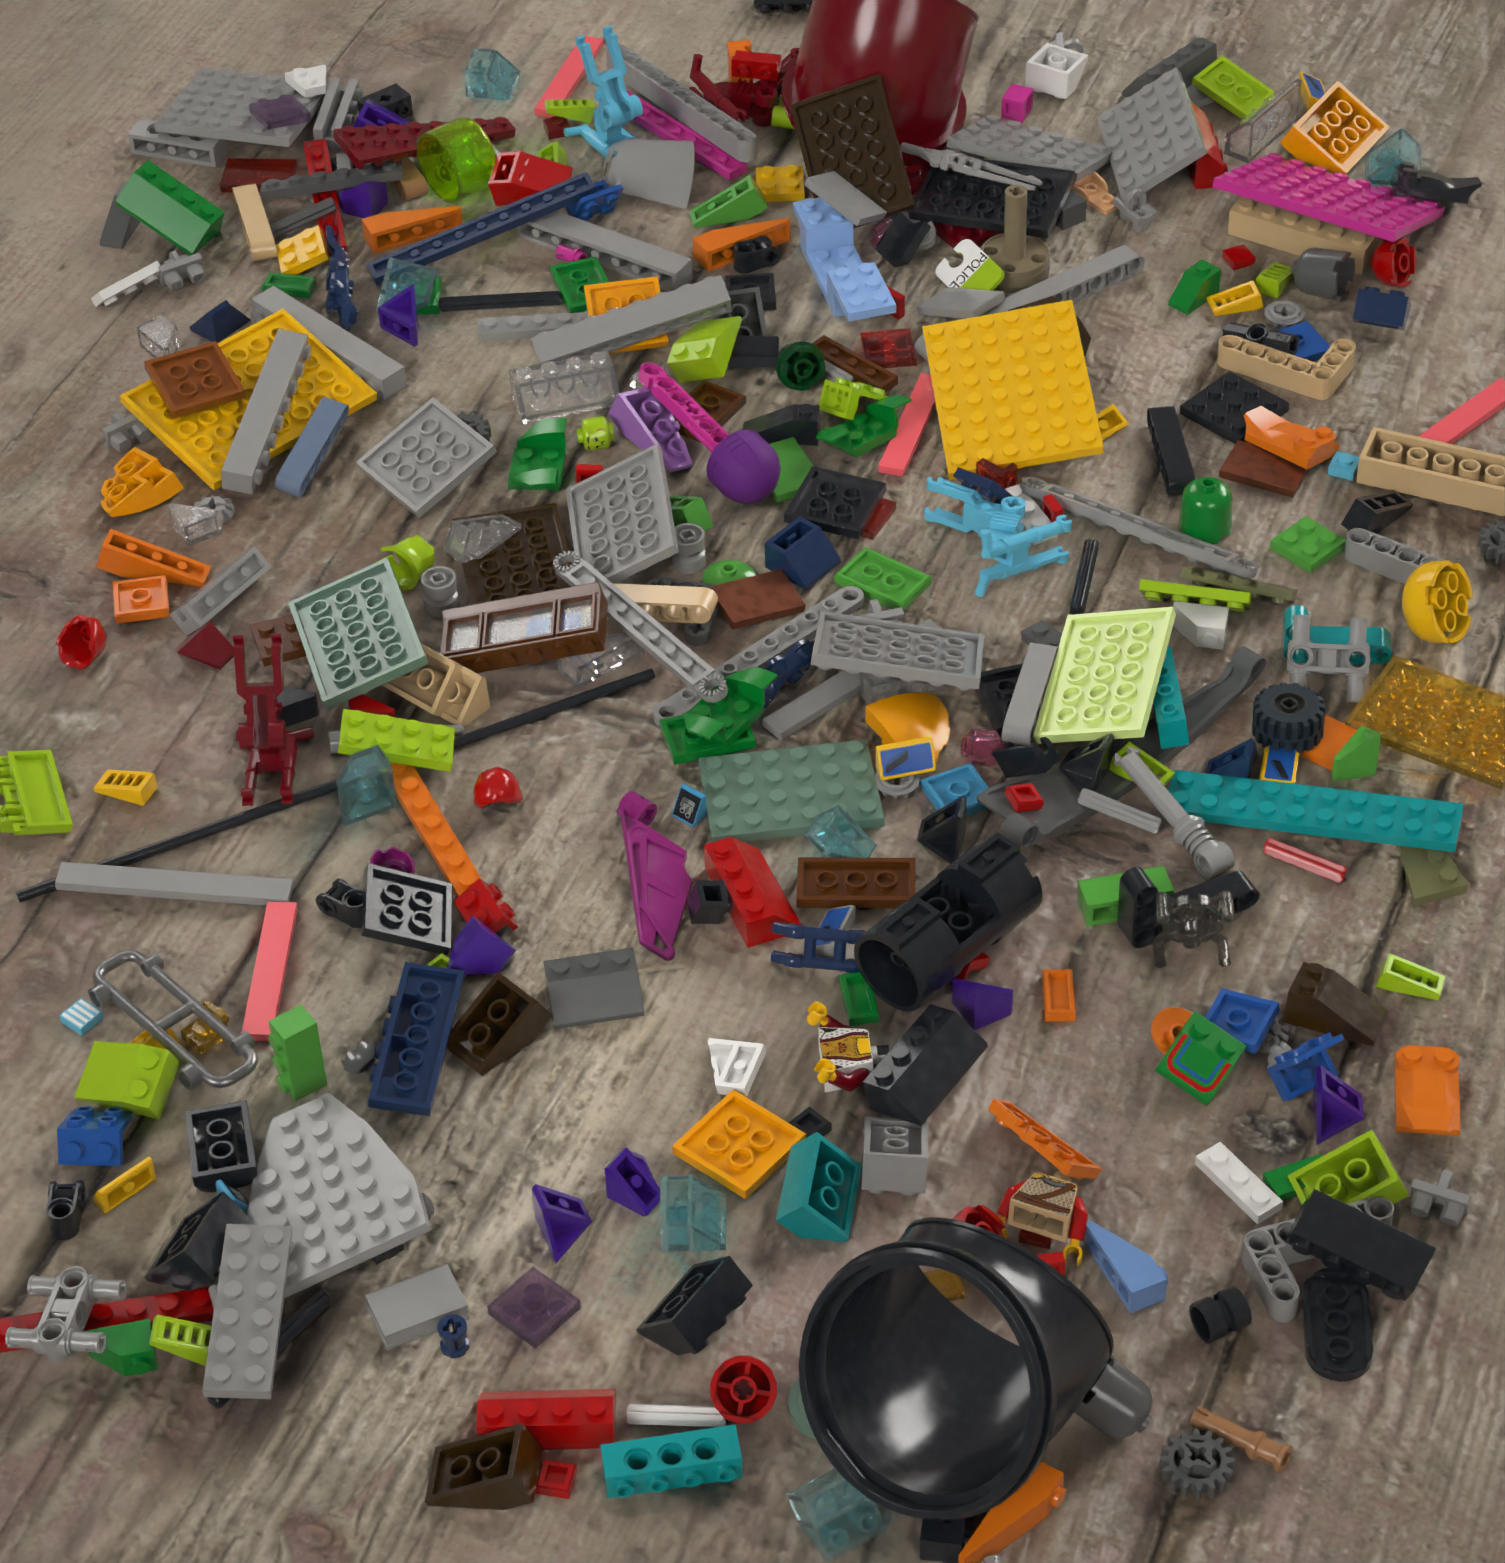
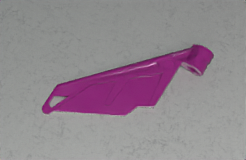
(655, 875)

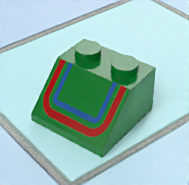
(1200, 1058)

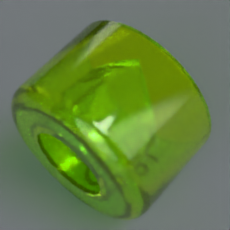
(456, 159)

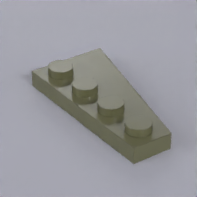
(1226, 581)
(1430, 875)

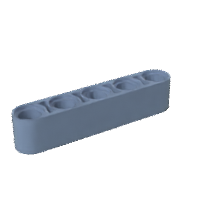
(311, 447)

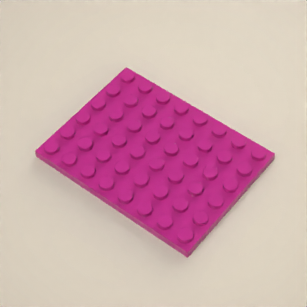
(1329, 197)

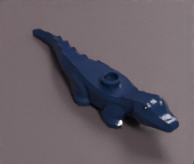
(338, 283)
(789, 667)

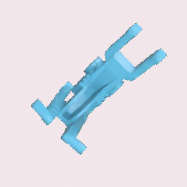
(615, 104)
(999, 531)

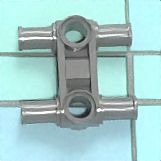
(1330, 657)
(66, 1314)

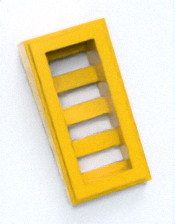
(1240, 299)
(139, 788)

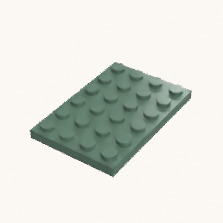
(357, 633)
(786, 788)

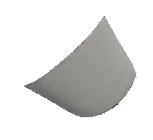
(652, 169)

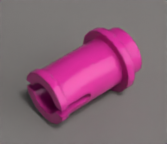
(569, 254)

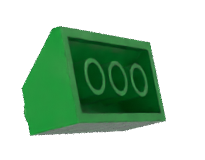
(170, 208)

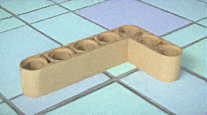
(1287, 370)

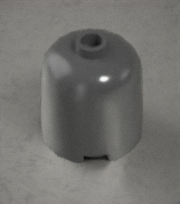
(1324, 273)
(1117, 1402)

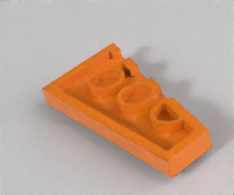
(1048, 1144)

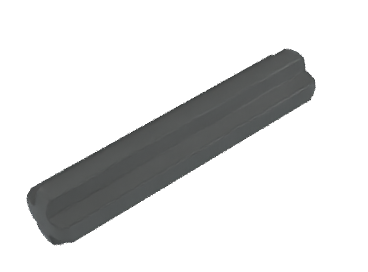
(303, 217)

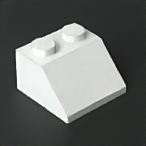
(1055, 70)

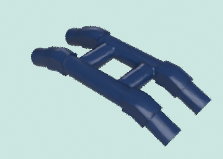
(809, 958)

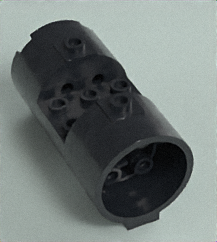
(948, 923)

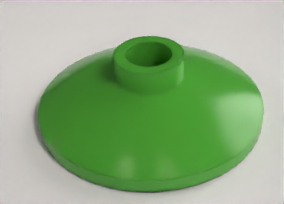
(726, 571)

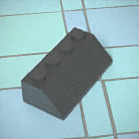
(1188, 60)

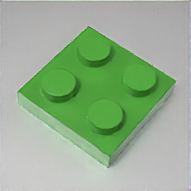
(1308, 544)

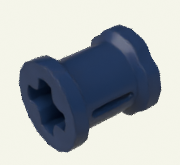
(459, 1330)

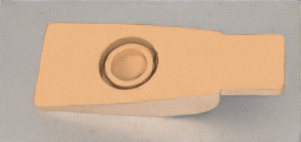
(1095, 192)

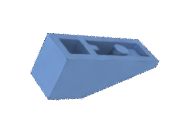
(1127, 1268)

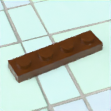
(856, 365)

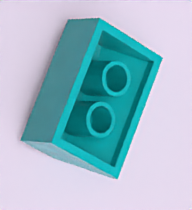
(819, 1190)

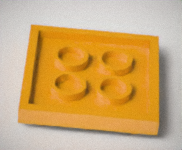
(618, 294)
(738, 1144)

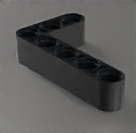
(1138, 905)

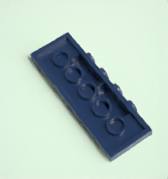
(415, 1039)

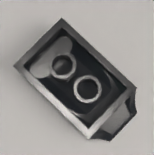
(1417, 183)
(221, 1146)

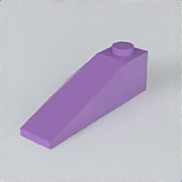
(649, 423)

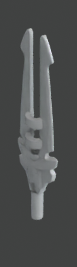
(957, 162)

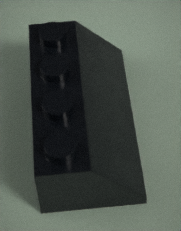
(923, 1066)
(1359, 1245)

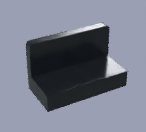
(901, 240)
(755, 351)

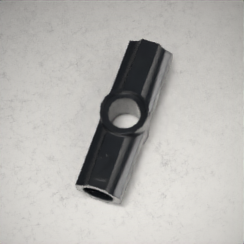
(1260, 334)

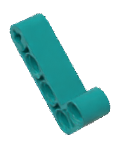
(1376, 637)

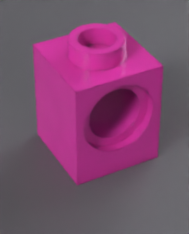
(1017, 103)

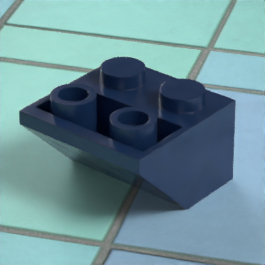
(1382, 308)
(801, 553)

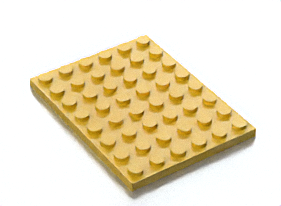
(1012, 388)
(207, 435)

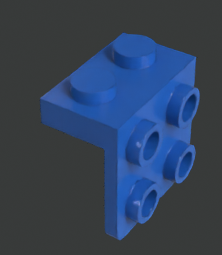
(600, 202)
(1296, 1068)
(92, 1136)

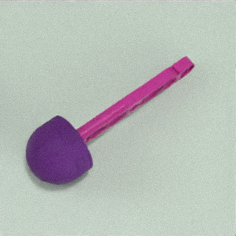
(740, 463)

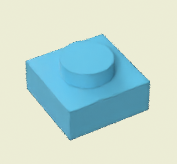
(1344, 466)

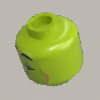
(595, 433)

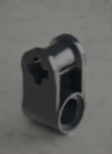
(752, 254)
(343, 903)
(65, 1208)

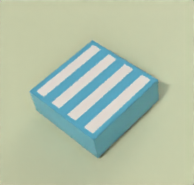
(81, 1016)

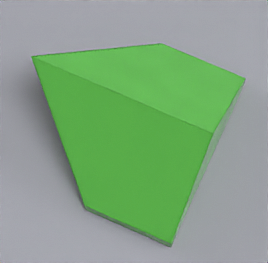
(1358, 756)

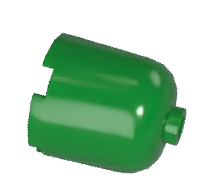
(1206, 510)

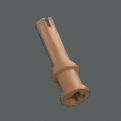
(1254, 1444)

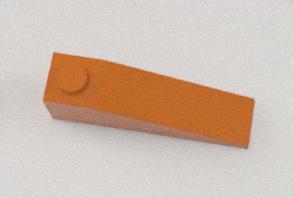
(409, 226)
(716, 247)
(139, 559)
(1016, 1514)

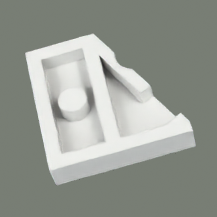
(308, 80)
(735, 1064)

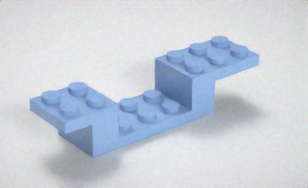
(845, 281)

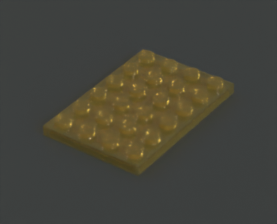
(1436, 720)

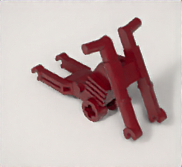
(742, 99)
(263, 732)

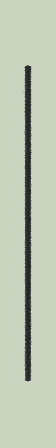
(331, 786)

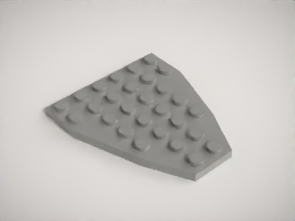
(336, 1190)

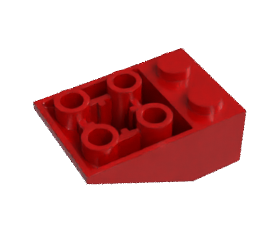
(522, 175)

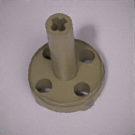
(1020, 256)

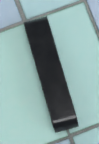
(1170, 449)

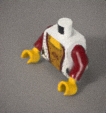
(843, 1051)

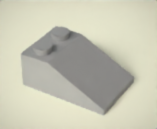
(894, 1156)

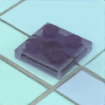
(279, 112)
(534, 1307)

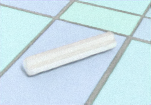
(674, 1415)

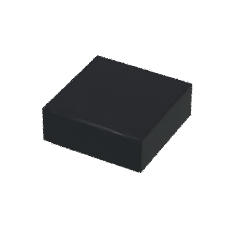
(811, 1122)

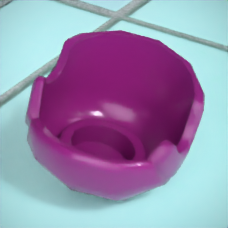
(393, 859)

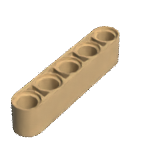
(254, 222)
(673, 603)

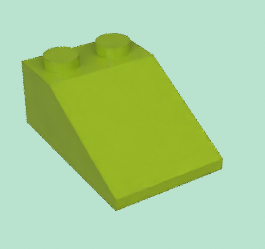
(704, 349)
(128, 1077)
(1352, 1173)

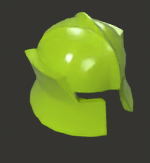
(415, 558)

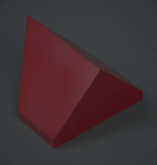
(207, 646)

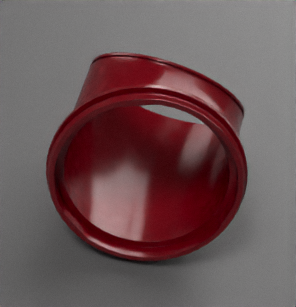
(911, 43)

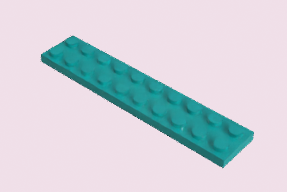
(1319, 810)

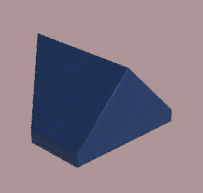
(219, 322)
(1235, 762)

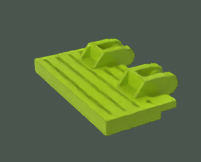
(32, 794)

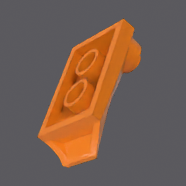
(1289, 440)
(1427, 1090)

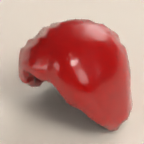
(81, 641)
(496, 786)

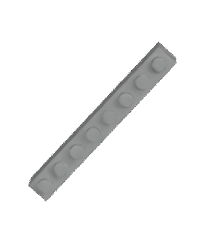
(611, 248)
(635, 322)
(370, 364)
(265, 412)

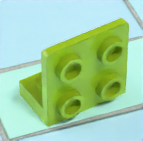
(842, 396)

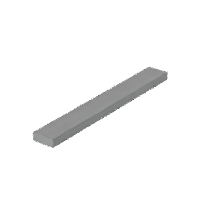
(816, 702)
(172, 884)

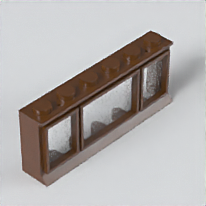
(526, 628)

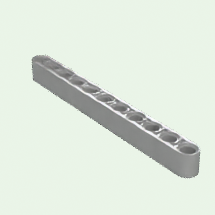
(687, 106)
(1072, 284)

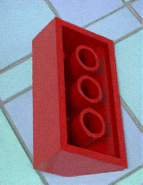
(1211, 164)
(751, 889)
(552, 1416)

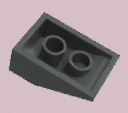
(749, 307)

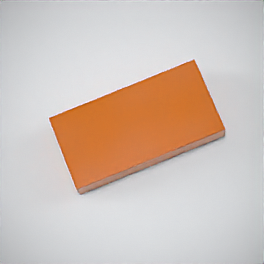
(1058, 995)

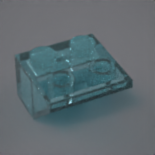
(490, 75)
(691, 1215)
(835, 1514)

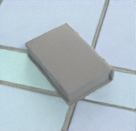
(415, 1306)

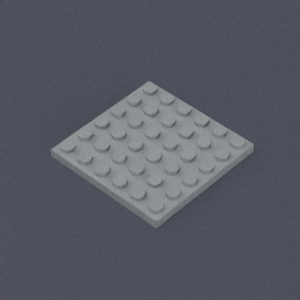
(218, 108)

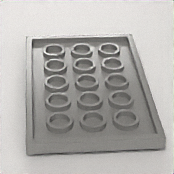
(1152, 134)
(1029, 146)
(624, 516)
(898, 650)

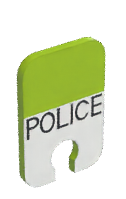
(975, 271)

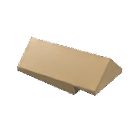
(444, 689)

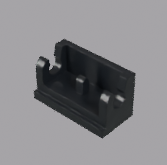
(1026, 759)

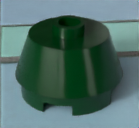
(800, 365)

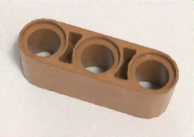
(413, 182)

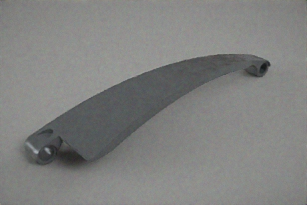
(1061, 796)

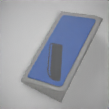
(834, 918)

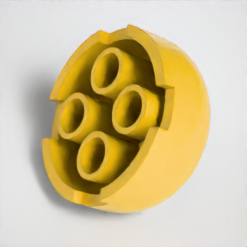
(1437, 602)

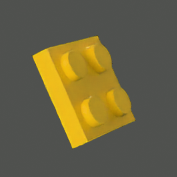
(781, 183)
(302, 251)

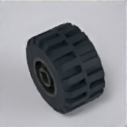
(1288, 717)

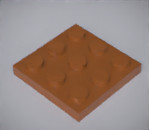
(194, 379)

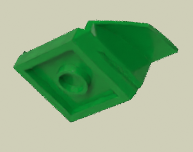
(867, 429)
(539, 457)
(736, 712)

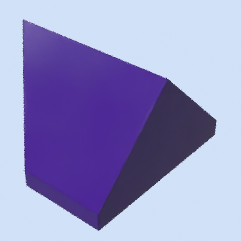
(364, 199)
(400, 316)
(479, 950)
(981, 1003)
(1334, 1105)
(632, 1182)
(559, 1218)

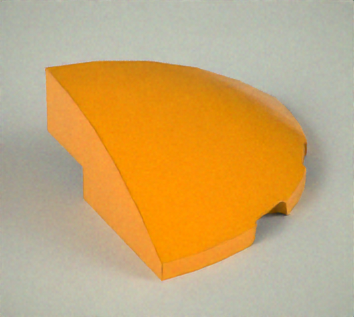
(138, 484)
(910, 717)

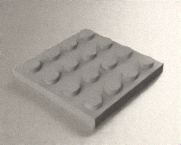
(426, 457)

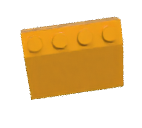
(1335, 131)

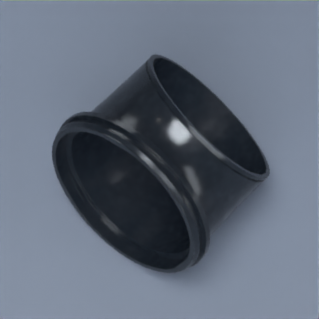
(924, 1398)

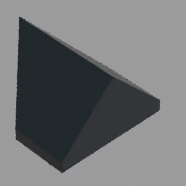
(1089, 763)
(945, 830)

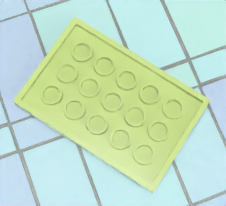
(1105, 675)

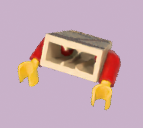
(1048, 1208)

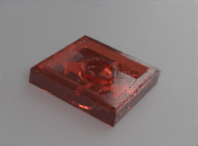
(889, 348)

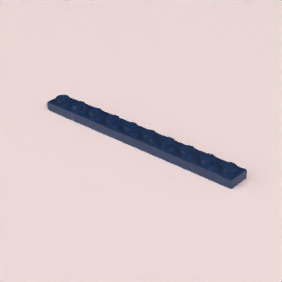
(488, 225)

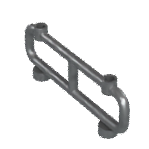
(193, 1072)

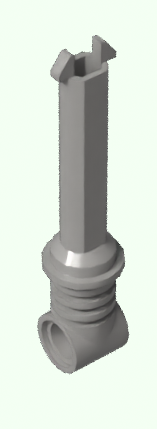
(1188, 830)

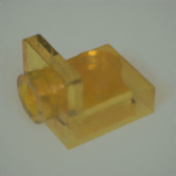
(200, 1035)

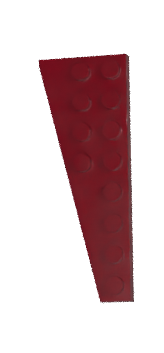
(394, 141)

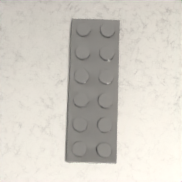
(248, 1312)

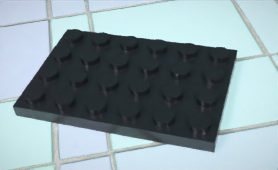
(980, 203)

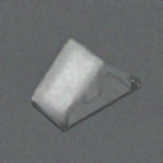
(195, 523)

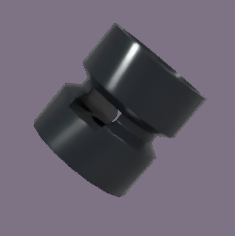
(1220, 1314)

